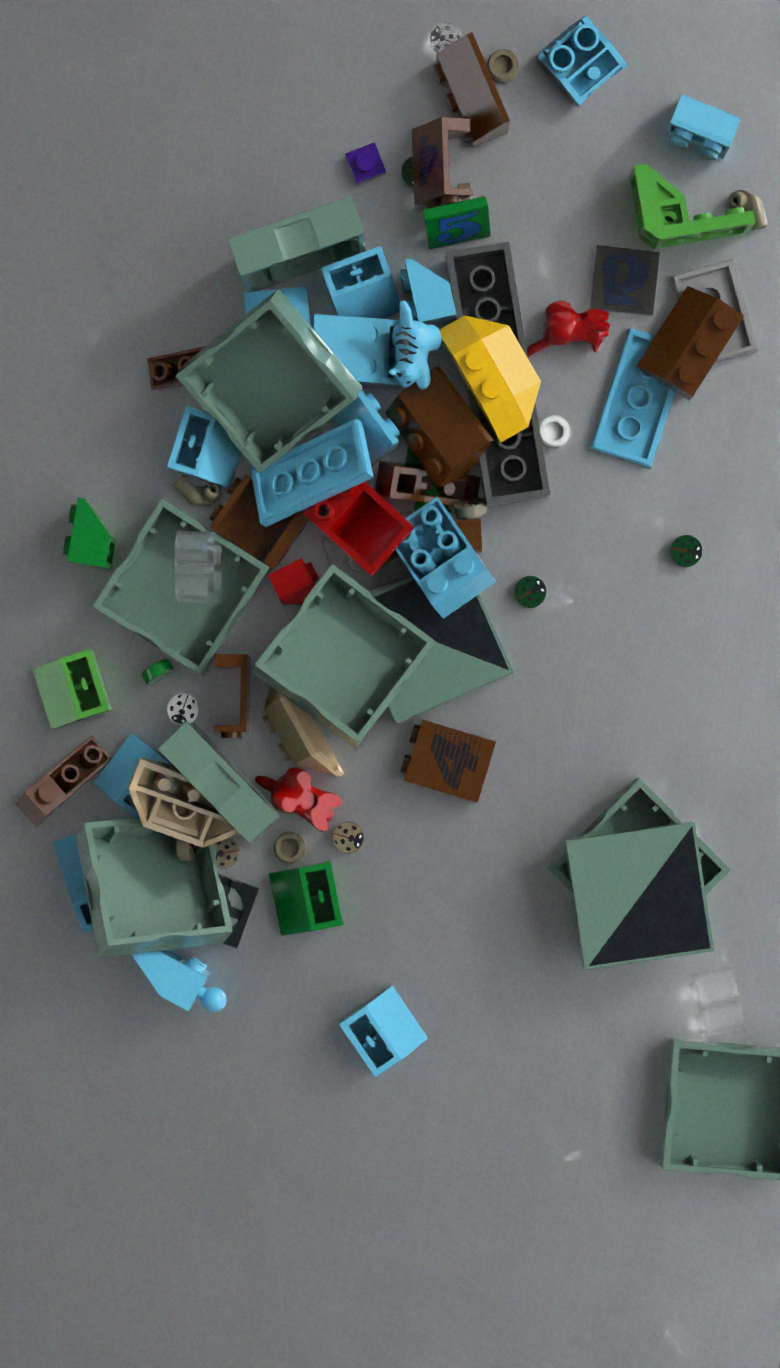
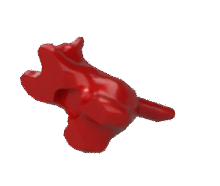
(566, 326)
(296, 795)

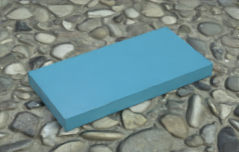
(633, 407)
(312, 472)

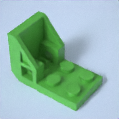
(657, 199)

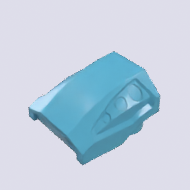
(583, 60)

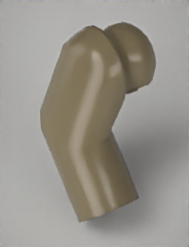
(750, 202)
(197, 495)

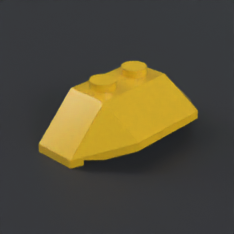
(494, 372)

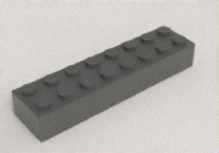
(487, 290)

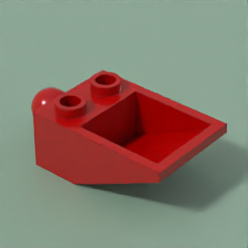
(361, 524)

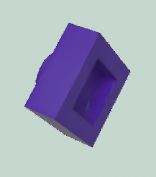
(365, 163)

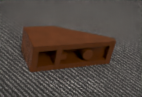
(411, 482)

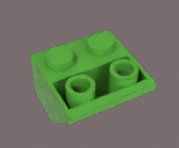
(72, 688)

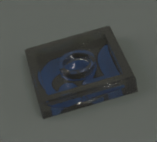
(624, 280)

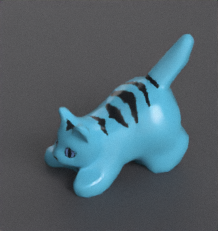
(412, 344)

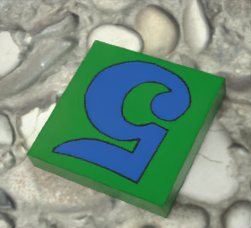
(457, 222)

